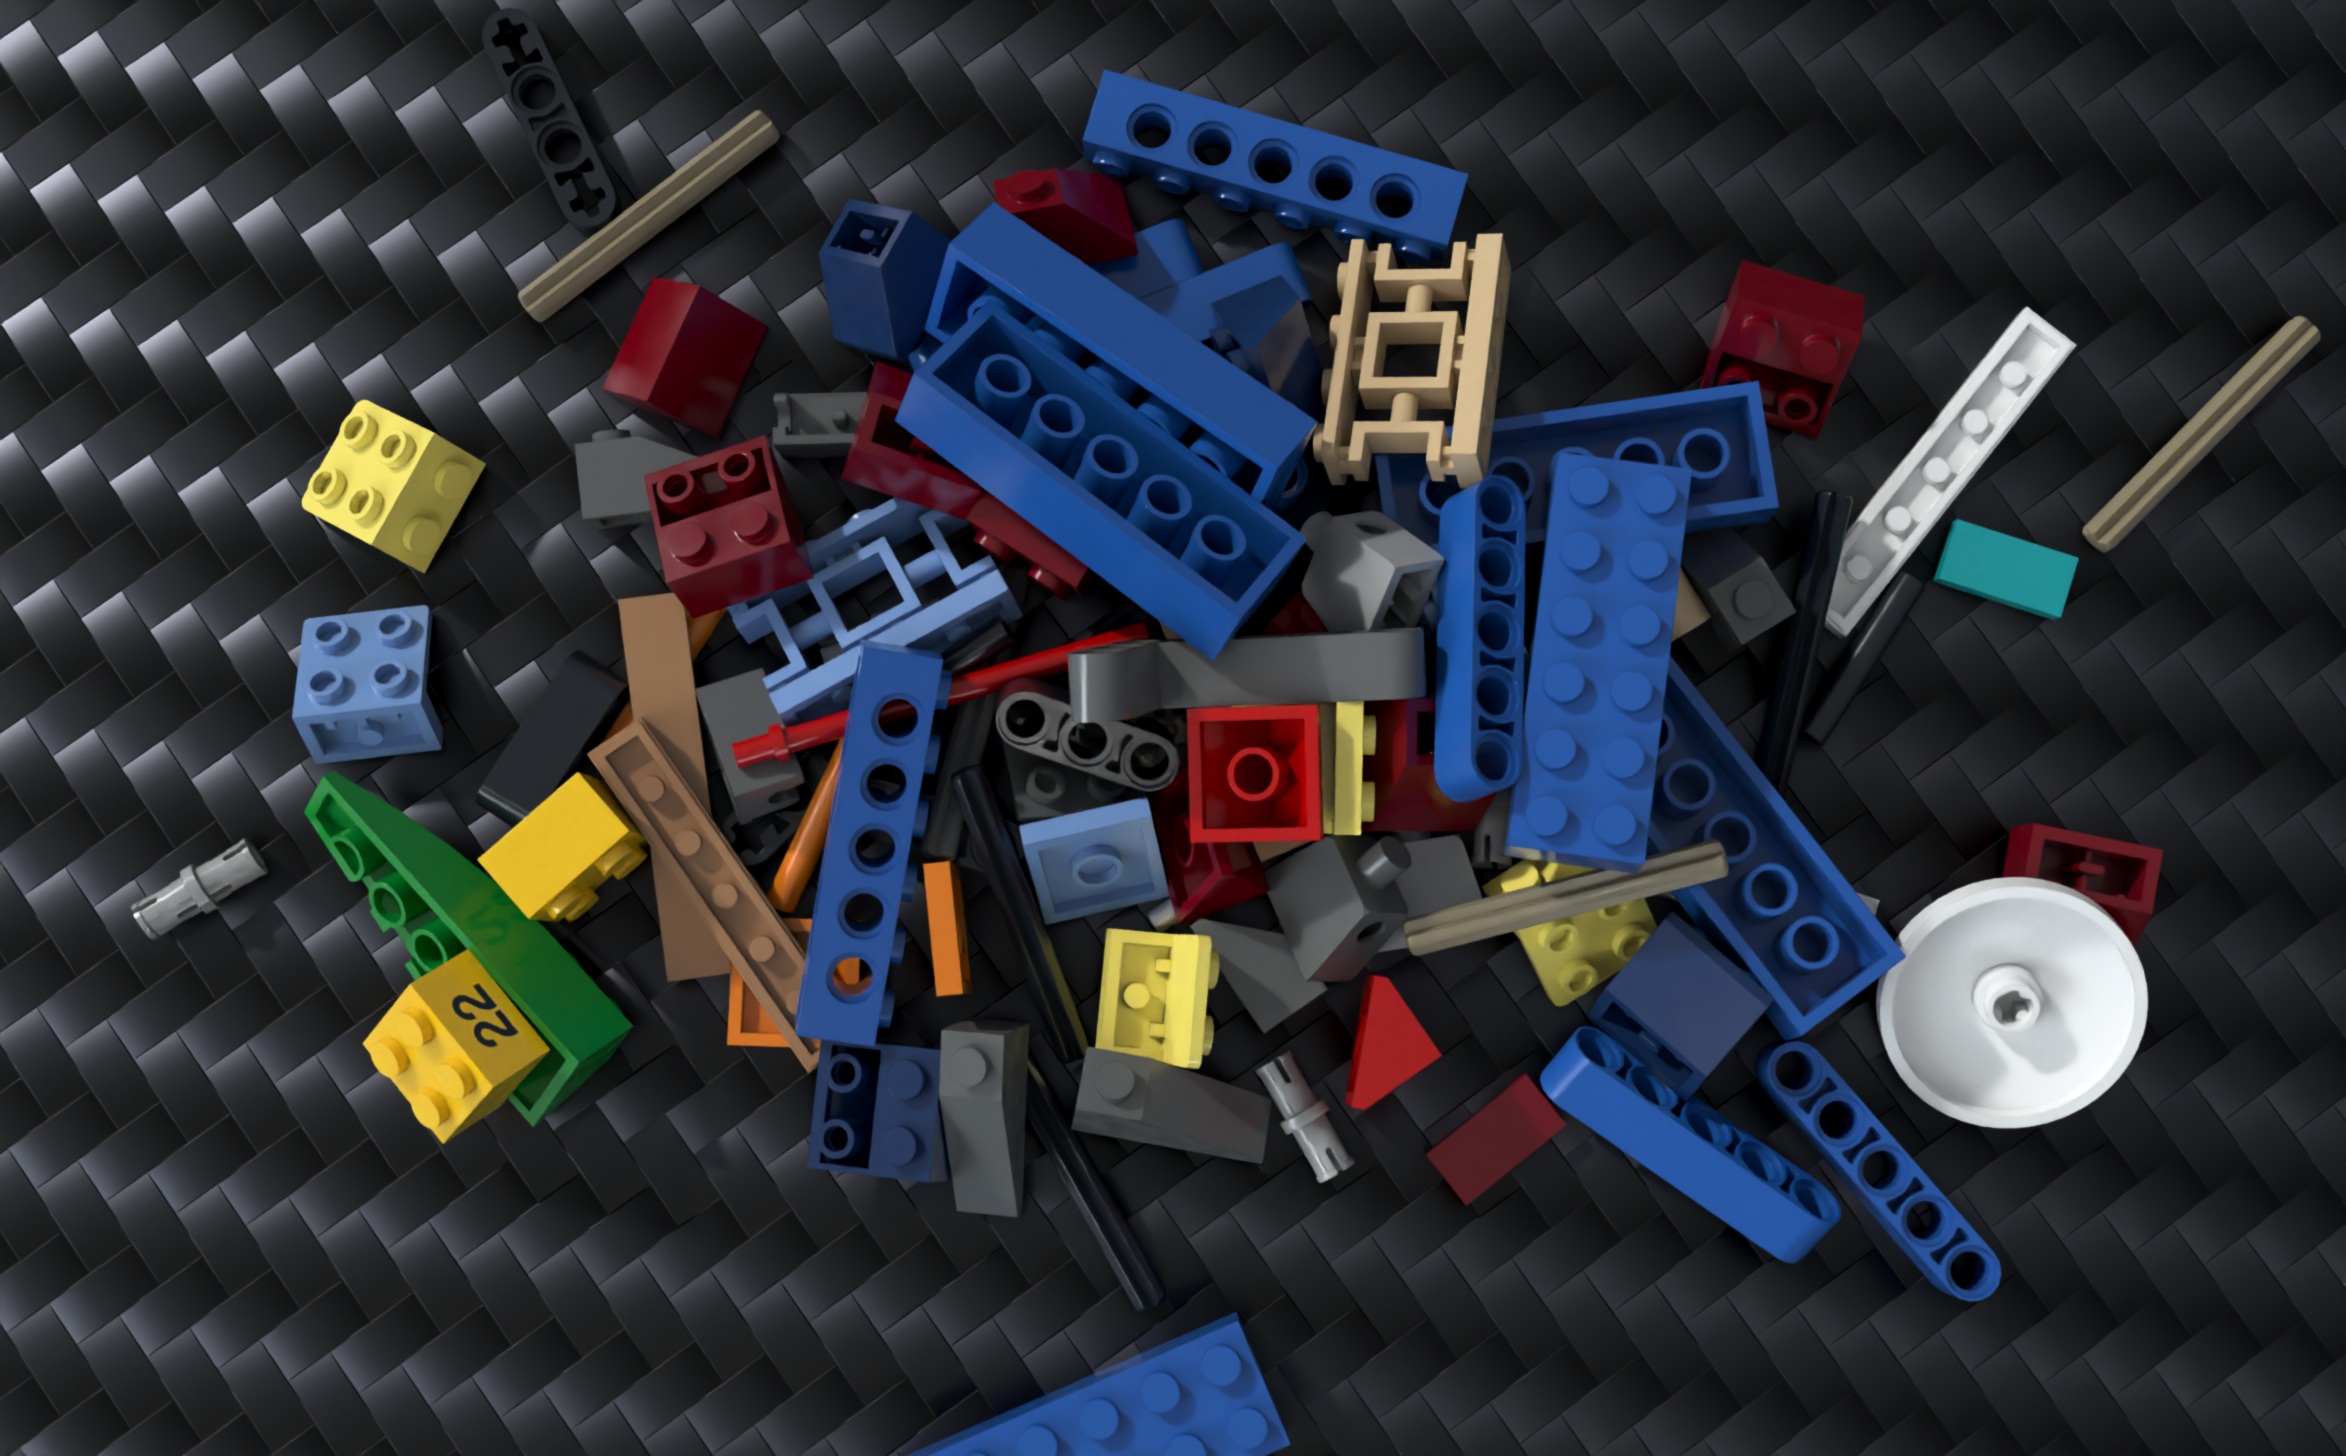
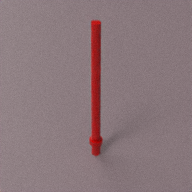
(782, 742)

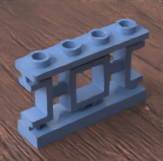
(848, 559)

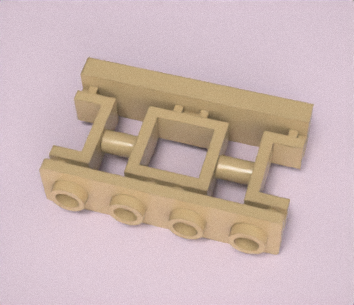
(1469, 360)

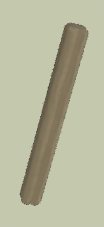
(648, 216)
(2201, 434)
(1564, 898)

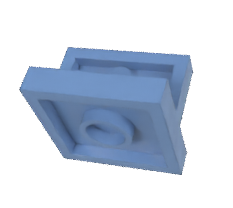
(1095, 860)

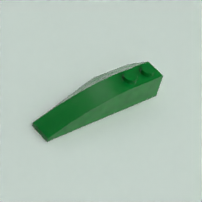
(449, 905)

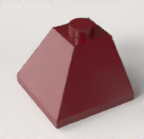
(1072, 209)

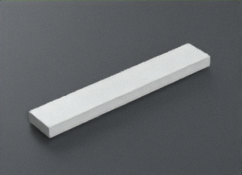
(1943, 463)

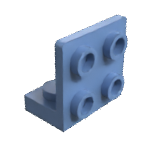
(366, 685)

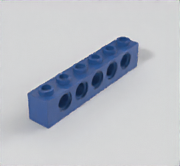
(1370, 173)
(826, 1005)

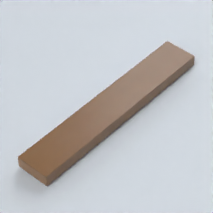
(665, 696)
(709, 874)

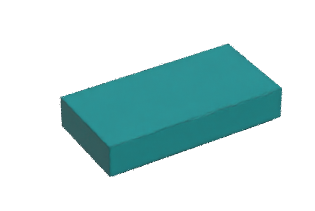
(2006, 569)

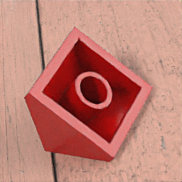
(1255, 774)
(1387, 1045)

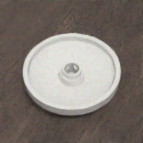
(2012, 1003)

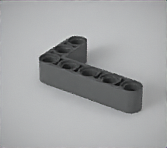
(1265, 669)

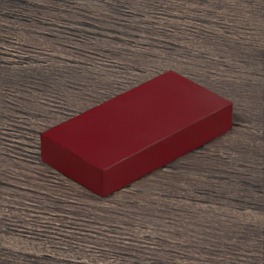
(1495, 1139)

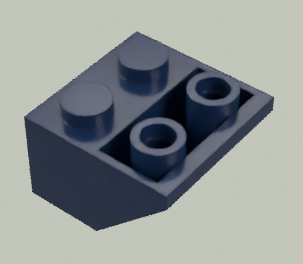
(881, 277)
(1271, 341)
(1680, 1006)
(879, 1112)

